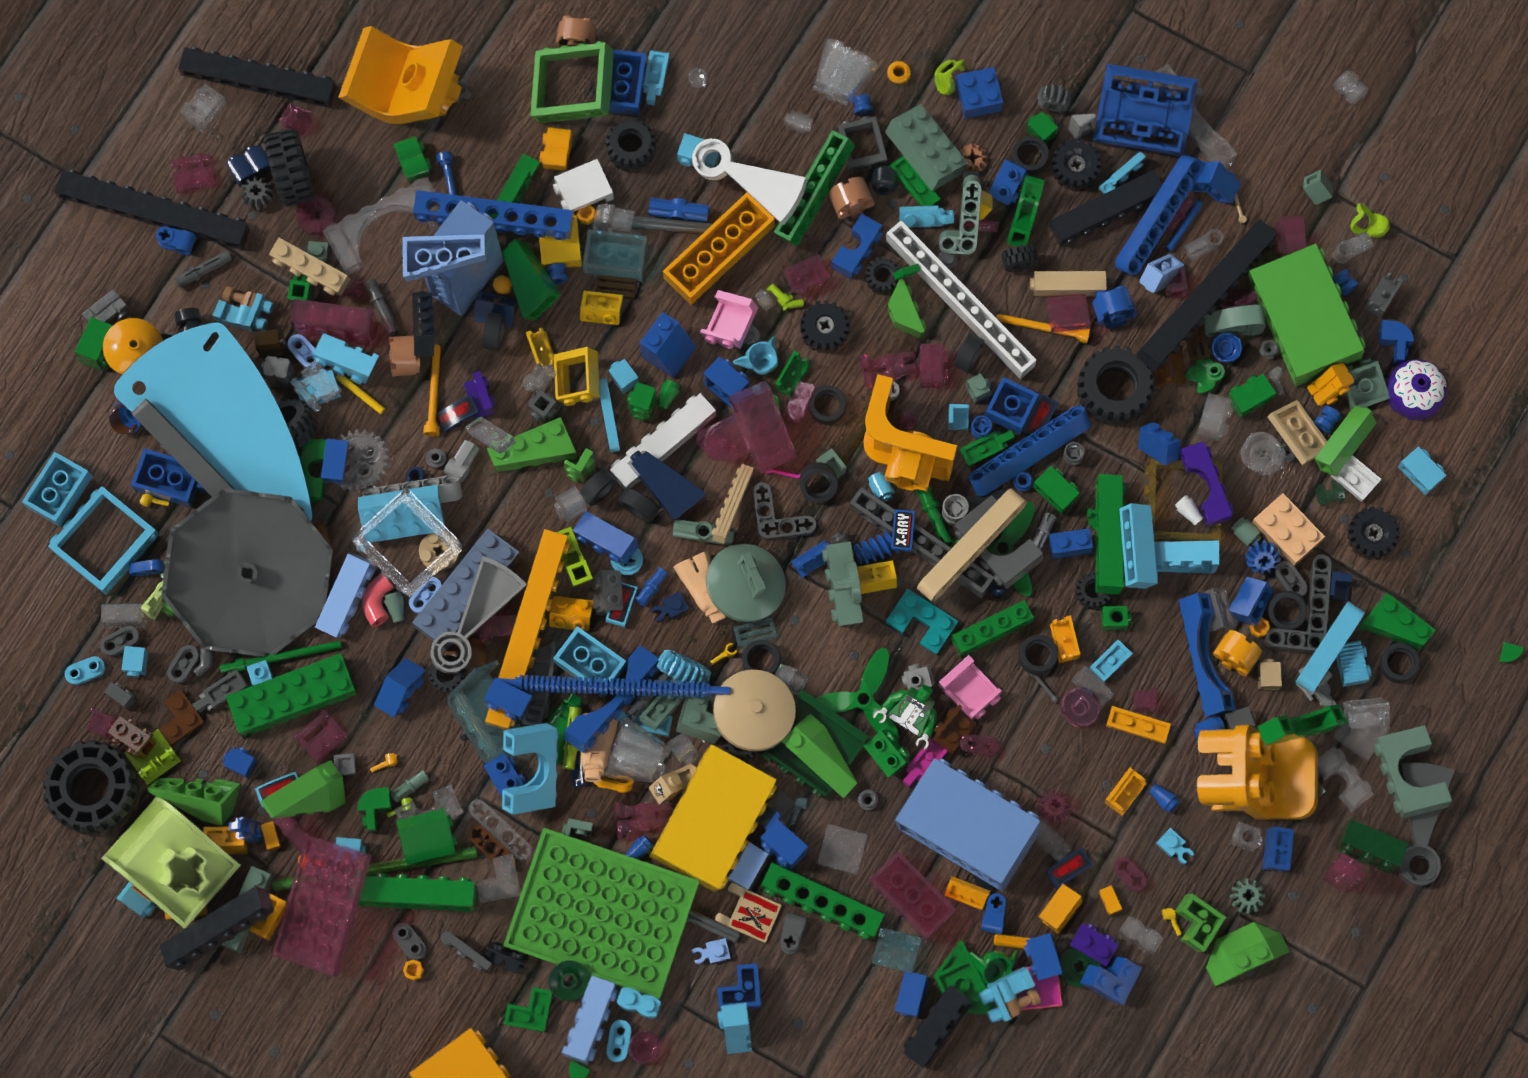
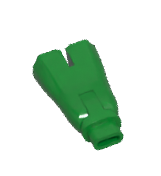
(559, 720)

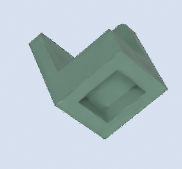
(1318, 187)
(833, 461)

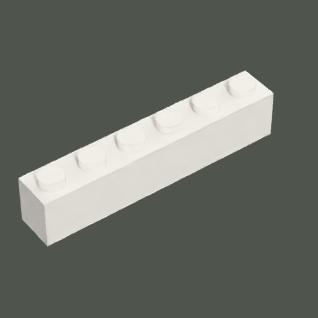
(667, 437)

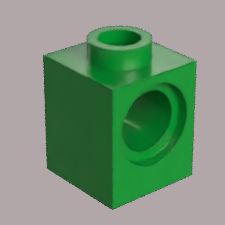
(1107, 622)

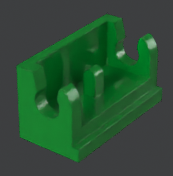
(793, 372)

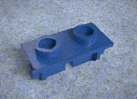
(810, 560)

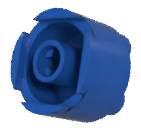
(1114, 307)

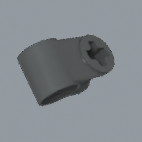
(792, 929)

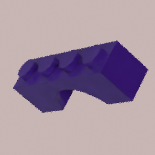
(1197, 460)

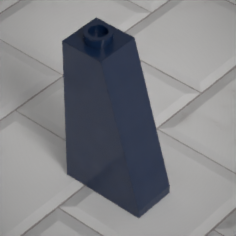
(668, 487)

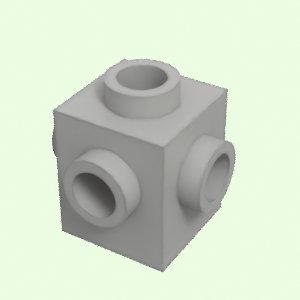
(924, 674)

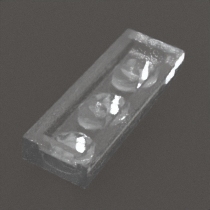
(490, 435)

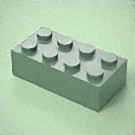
(926, 147)

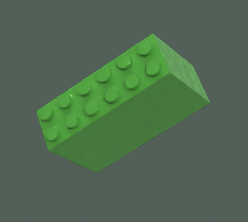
(1306, 314)

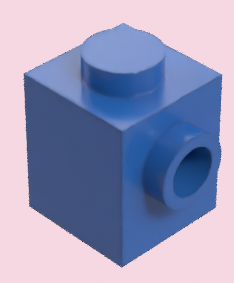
(239, 762)

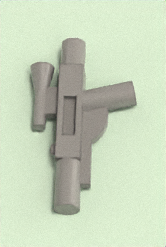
(1322, 691)

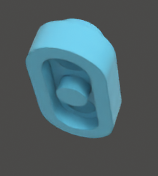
(84, 670)
(618, 1041)

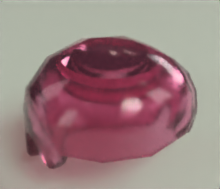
(644, 1047)

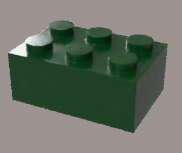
(1371, 846)

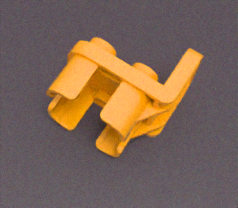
(1265, 780)

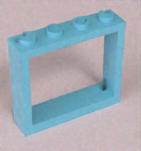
(129, 556)

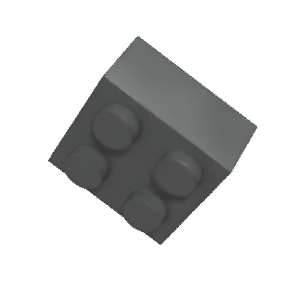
(117, 693)

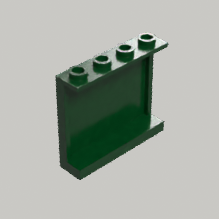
(845, 736)

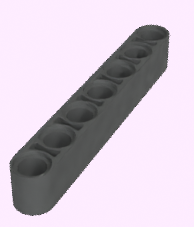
(180, 448)

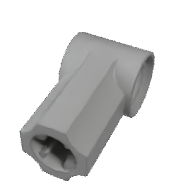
(463, 459)

